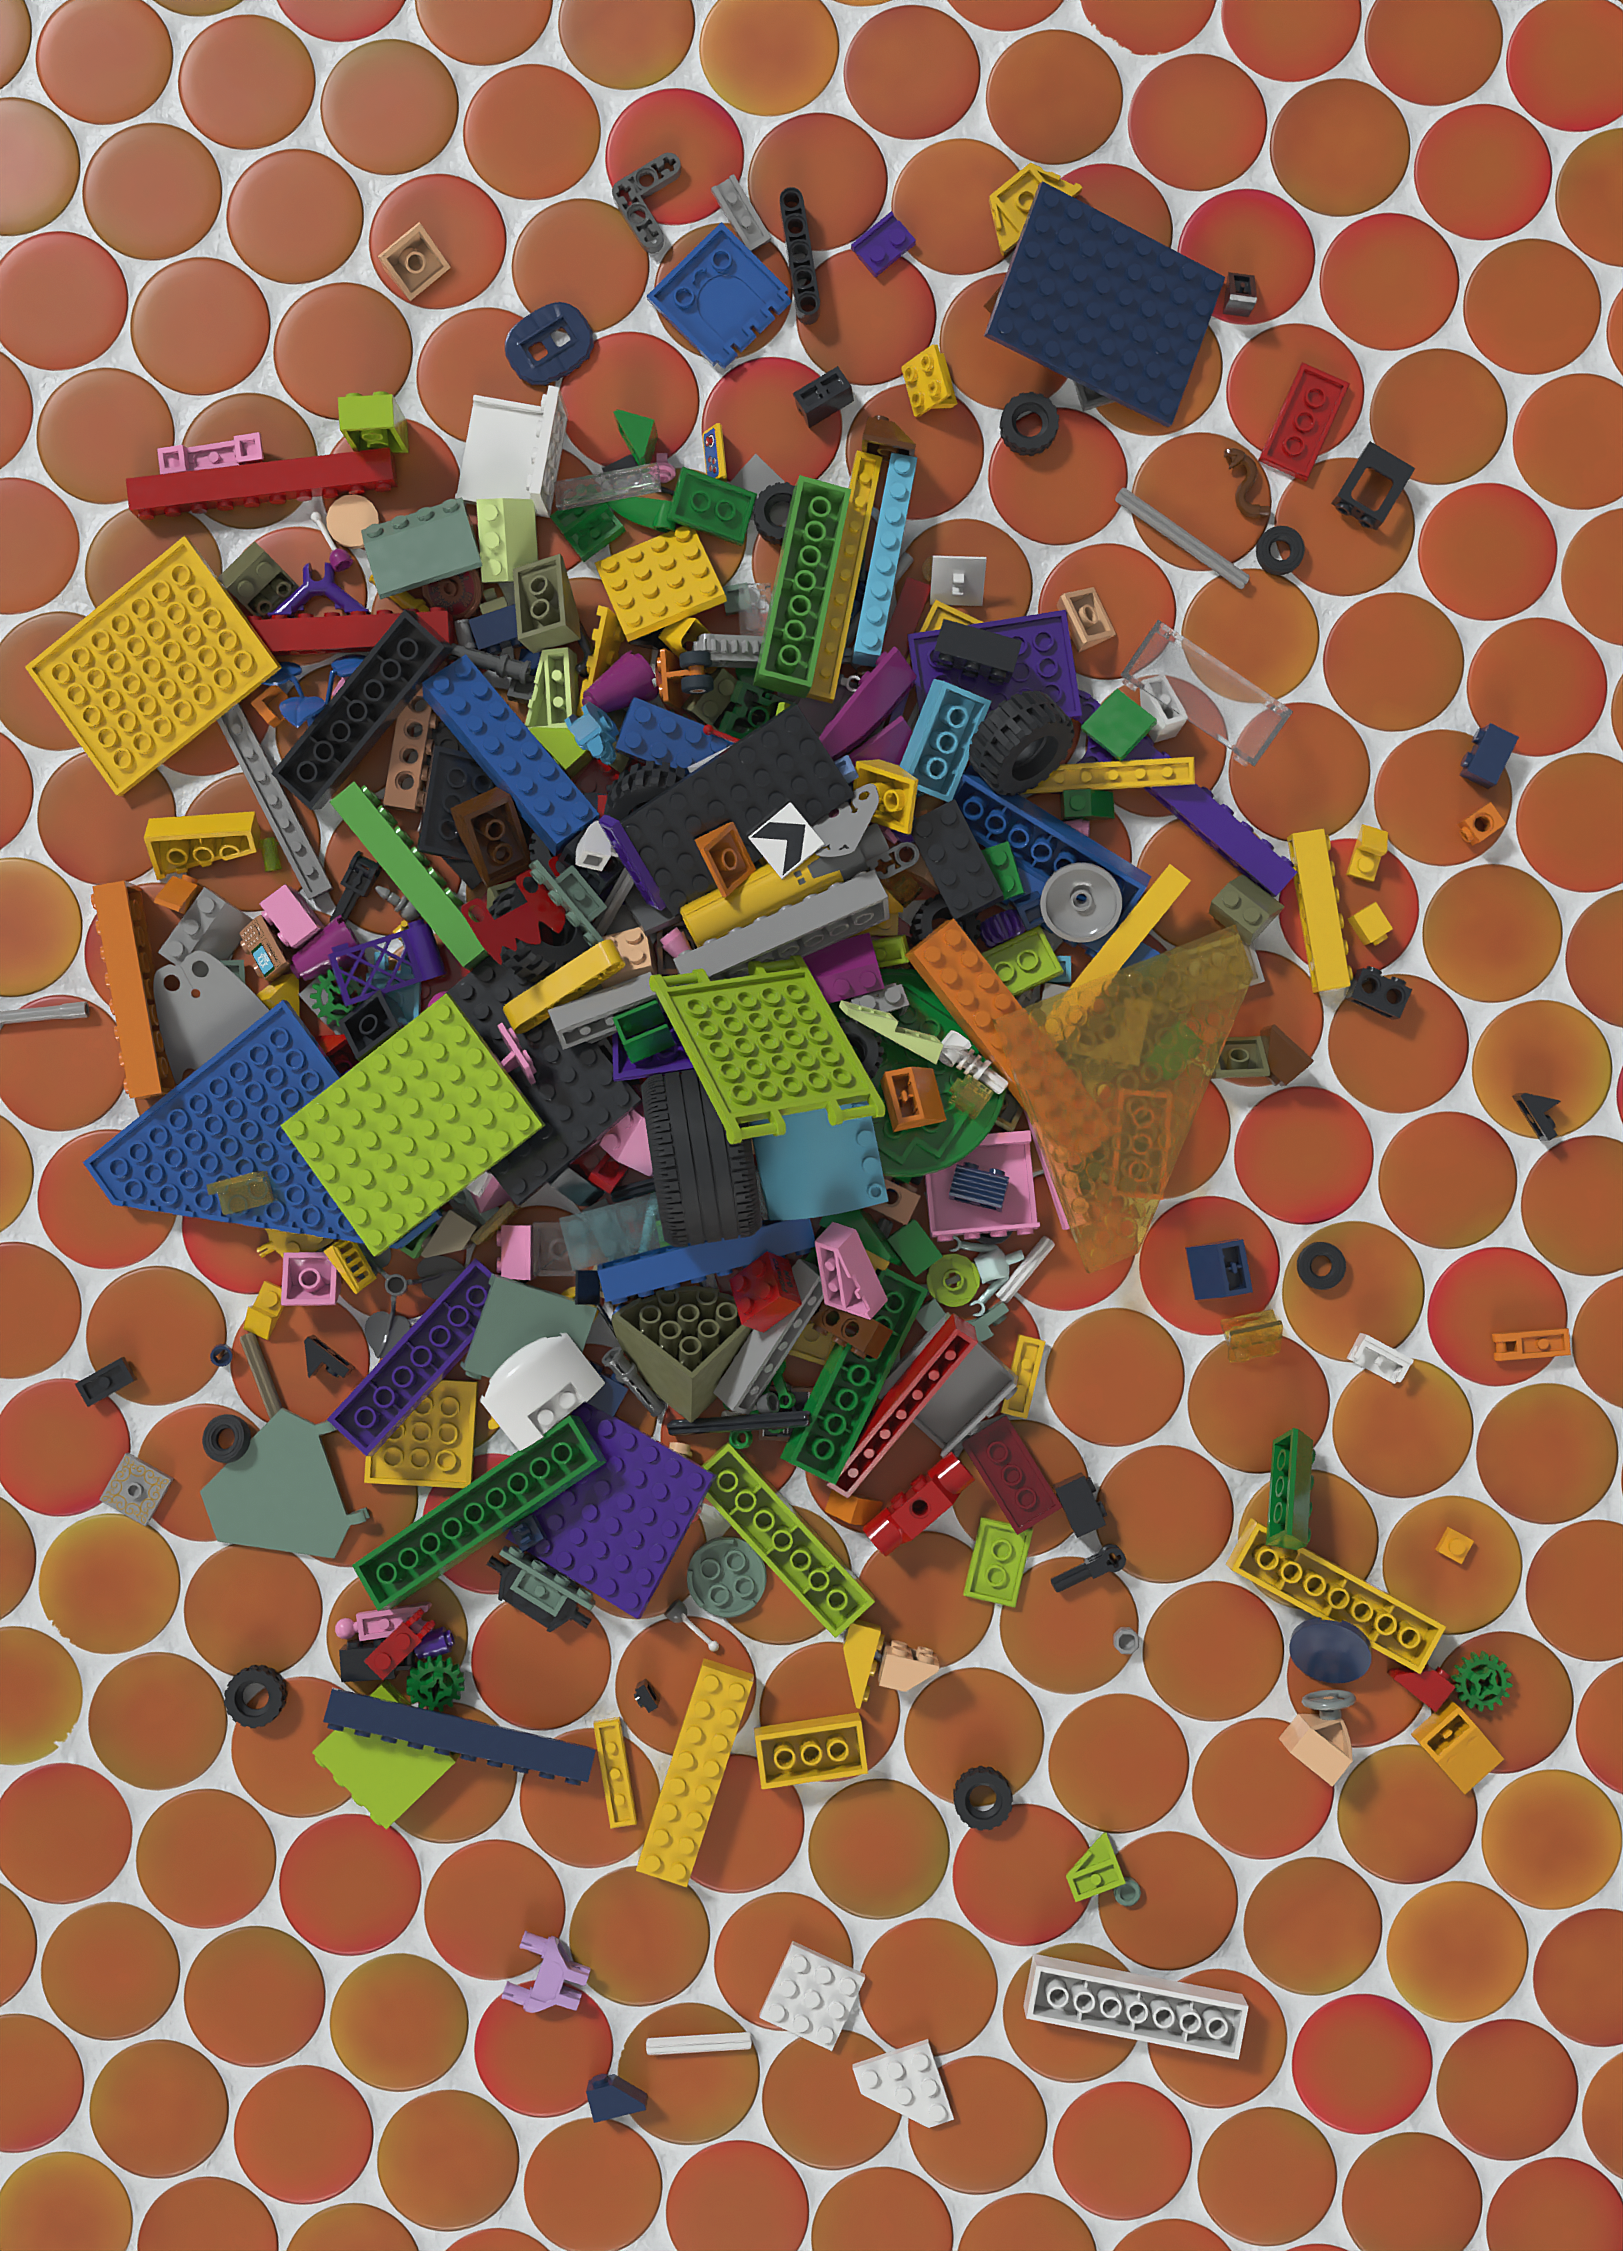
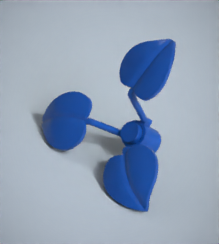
(304, 708)

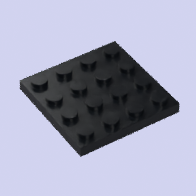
(451, 781)

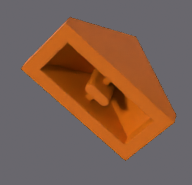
(854, 1510)

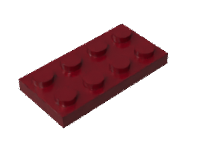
(1011, 1475)

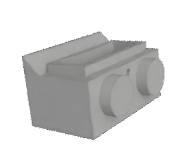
(886, 999)

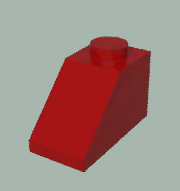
(1429, 1686)

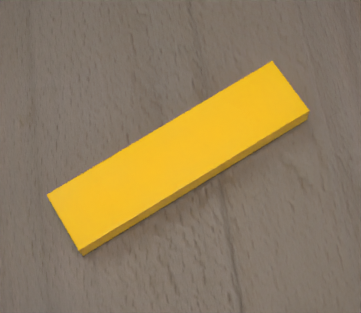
(615, 1772)

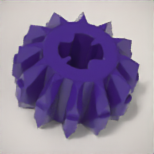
(1001, 928)

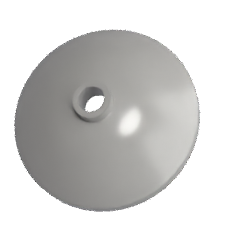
(1081, 919)

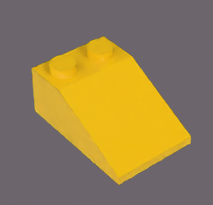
(895, 790)

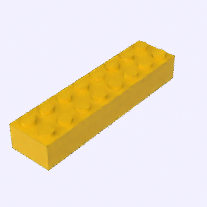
(1337, 1596)
(695, 1772)

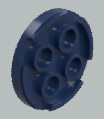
(1330, 1650)

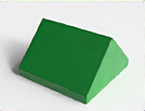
(639, 435)

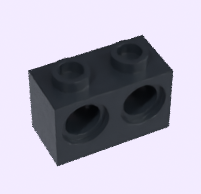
(596, 879)
(1376, 999)

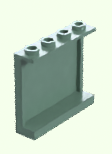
(518, 1316)

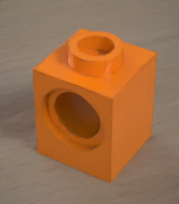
(1490, 818)

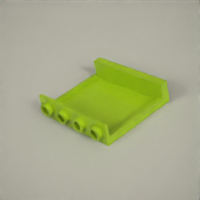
(380, 1773)

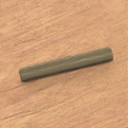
(261, 1374)

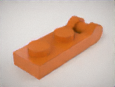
(1532, 1344)

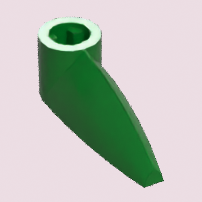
(645, 512)

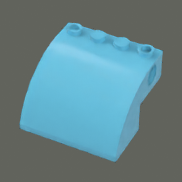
(819, 1166)

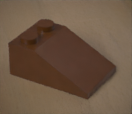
(492, 835)

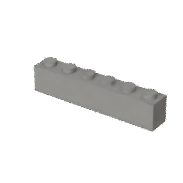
(766, 1351)

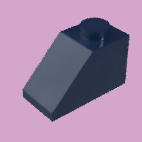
(613, 2097)

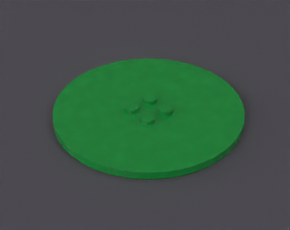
(935, 1145)

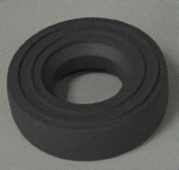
(1285, 534)
(1337, 1260)
(240, 1444)

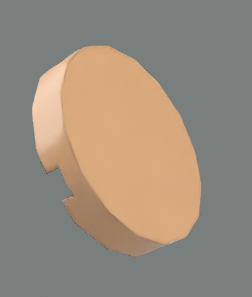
(347, 519)

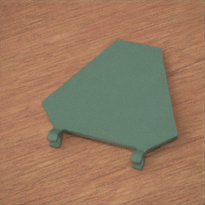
(282, 1492)

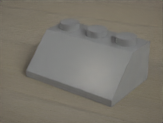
(209, 927)

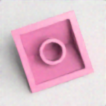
(309, 1280)

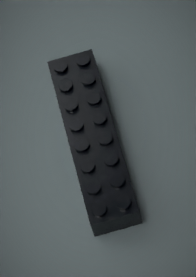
(362, 710)

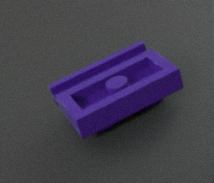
(883, 244)

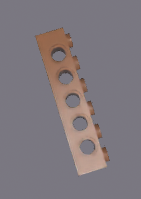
(403, 744)

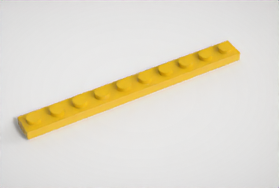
(845, 580)

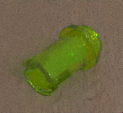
(270, 854)

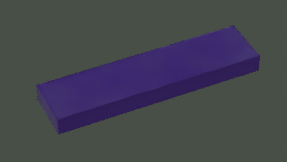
(632, 861)

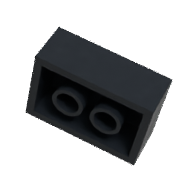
(976, 652)

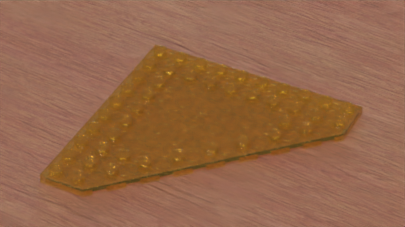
(1119, 1079)

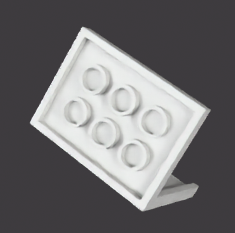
(514, 450)

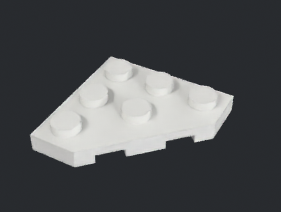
(906, 2083)

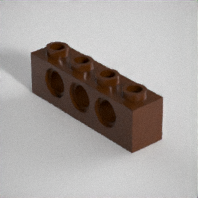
(869, 1339)

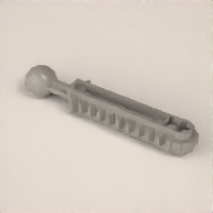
(743, 650)

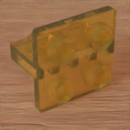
(1252, 1335)

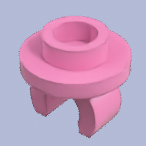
(667, 471)

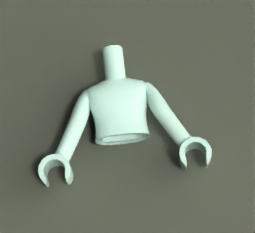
(990, 1267)

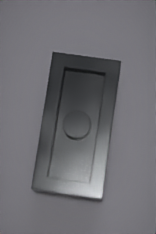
(105, 1381)

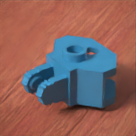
(594, 732)

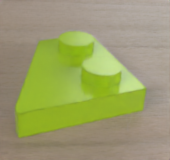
(1095, 1870)

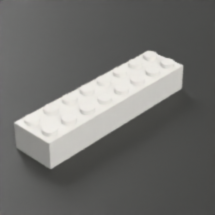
(1135, 2006)

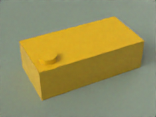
(810, 1750)

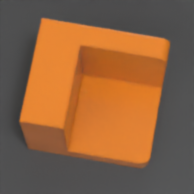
(268, 705)

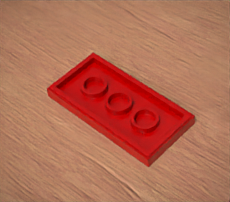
(1304, 422)

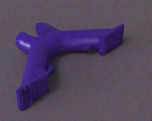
(311, 588)

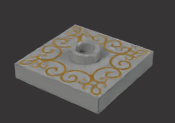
(136, 1489)

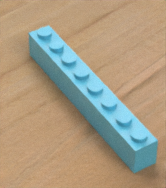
(884, 560)

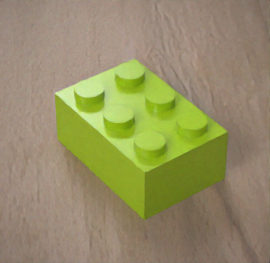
(373, 422)

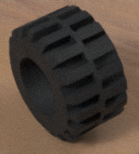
(935, 909)
(866, 1043)

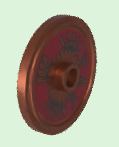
(457, 594)

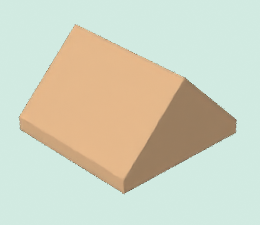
(413, 261)
(1086, 618)

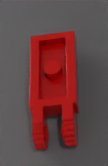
(397, 1645)

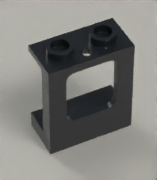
(1383, 463)

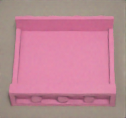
(999, 1151)

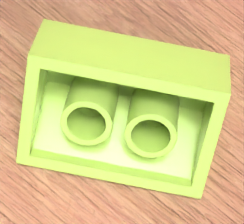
(506, 537)

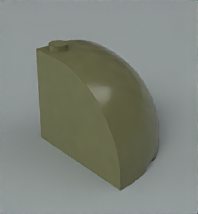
(682, 1343)

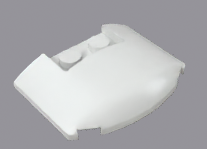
(539, 1388)

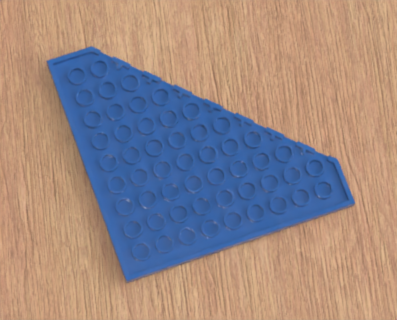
(228, 1126)

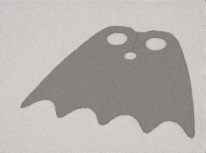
(203, 1025)

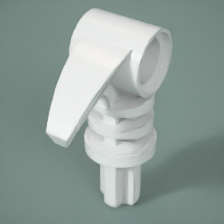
(955, 1052)

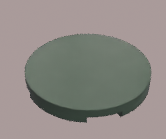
(726, 1577)

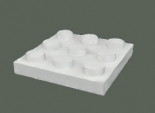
(812, 1995)

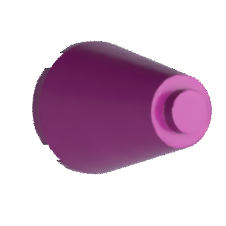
(624, 680)
(313, 957)

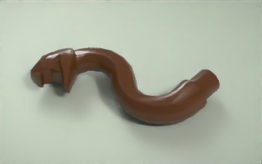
(1250, 510)

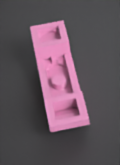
(240, 451)

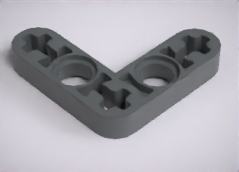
(638, 193)

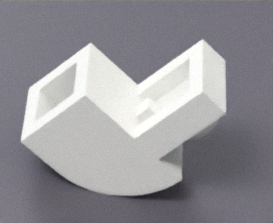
(594, 848)

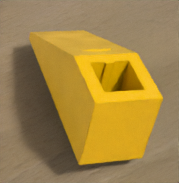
(859, 1649)

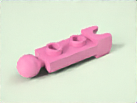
(380, 1624)

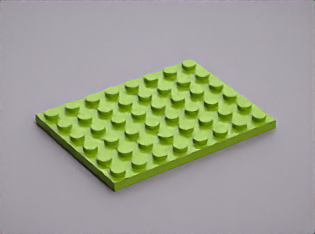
(412, 1125)

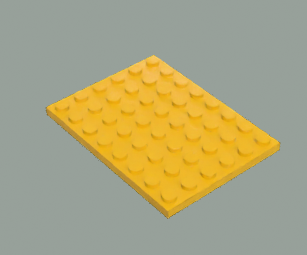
(153, 666)

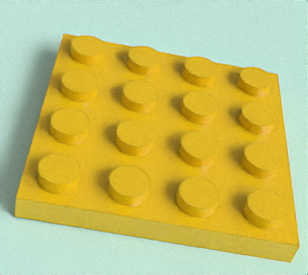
(660, 582)
(433, 1443)

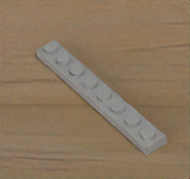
(274, 803)

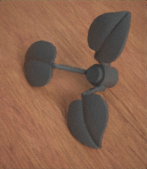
(435, 1274)

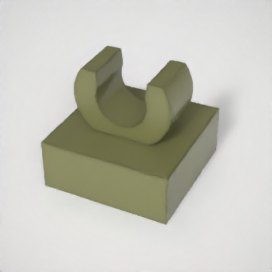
(493, 603)

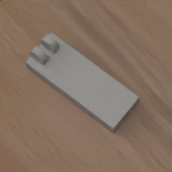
(741, 213)

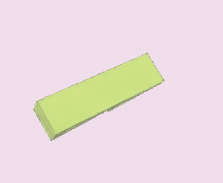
(885, 1024)

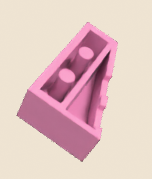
(847, 1272)

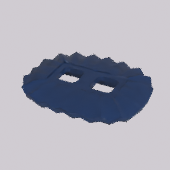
(538, 328)

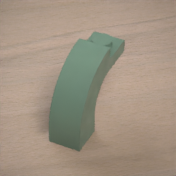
(931, 1313)

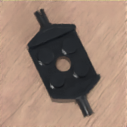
(509, 1573)

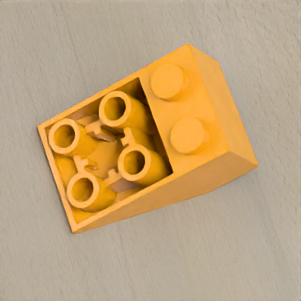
(1457, 1746)

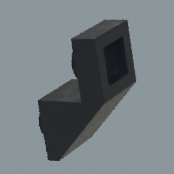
(574, 1185)

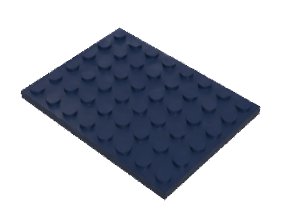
(1104, 305)

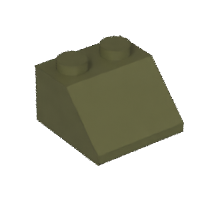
(1246, 906)

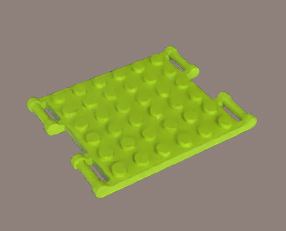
(766, 1046)

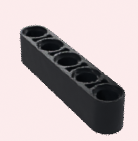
(799, 244)

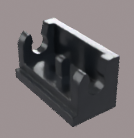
(823, 396)

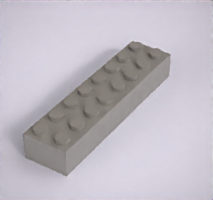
(793, 929)

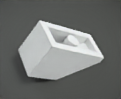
(1168, 721)

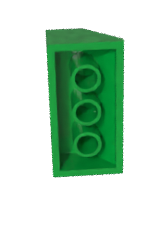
(1290, 1490)

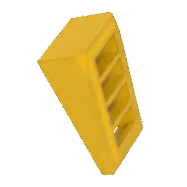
(338, 1260)

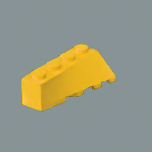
(199, 840)

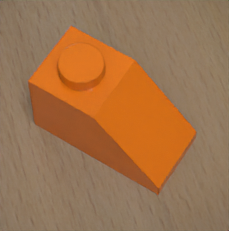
(179, 893)

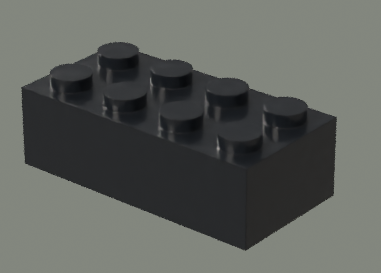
(955, 862)

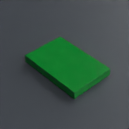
(711, 506)

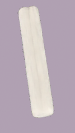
(1025, 1269)

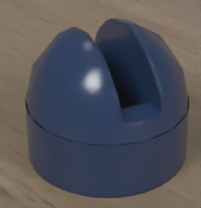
(225, 1359)

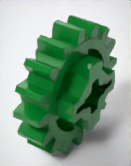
(331, 987)
(425, 1677)
(1478, 1691)

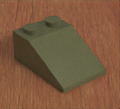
(545, 605)

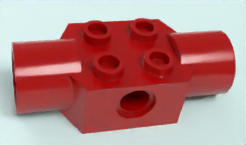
(904, 1522)

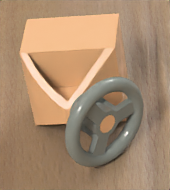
(1322, 1738)

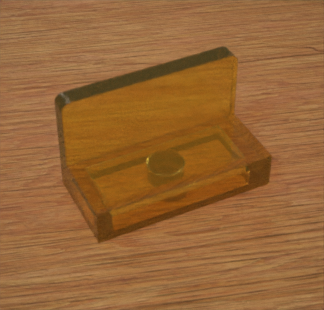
(242, 1192)

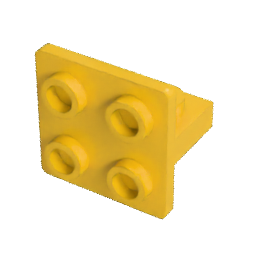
(928, 381)

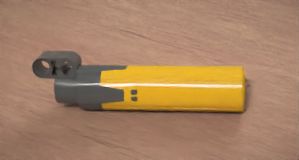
(766, 892)

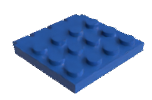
(720, 296)

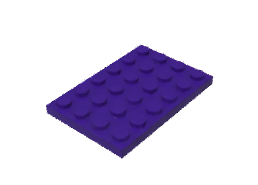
(1042, 663)

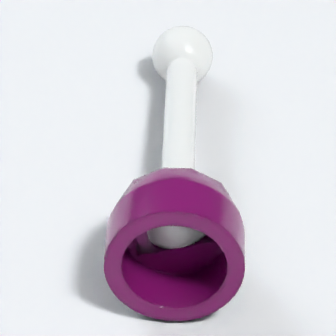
(339, 558)

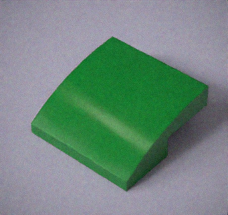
(588, 528)

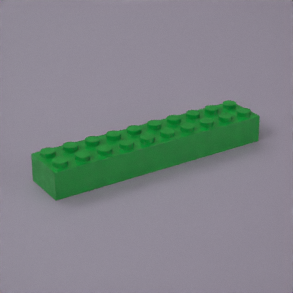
(478, 1513)

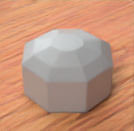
(1126, 1640)

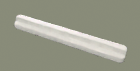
(698, 2043)

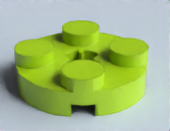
(965, 1288)

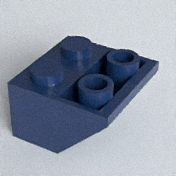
(1219, 1269)

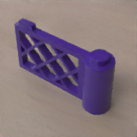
(418, 946)

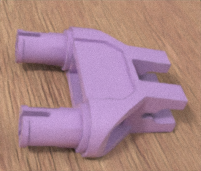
(549, 1982)

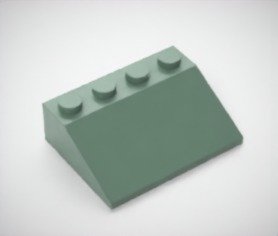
(421, 547)

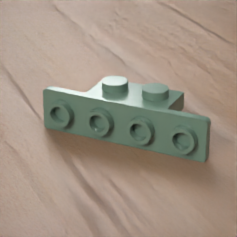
(574, 896)
(543, 1587)

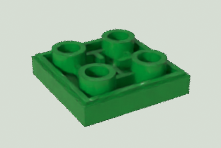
(1119, 724)

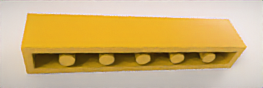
(1319, 911)

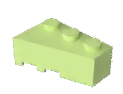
(555, 690)

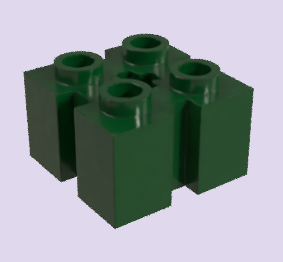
(748, 700)

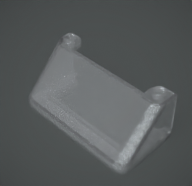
(1206, 693)

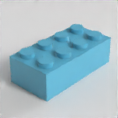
(942, 738)

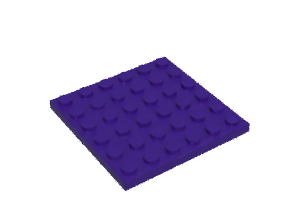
(624, 1517)

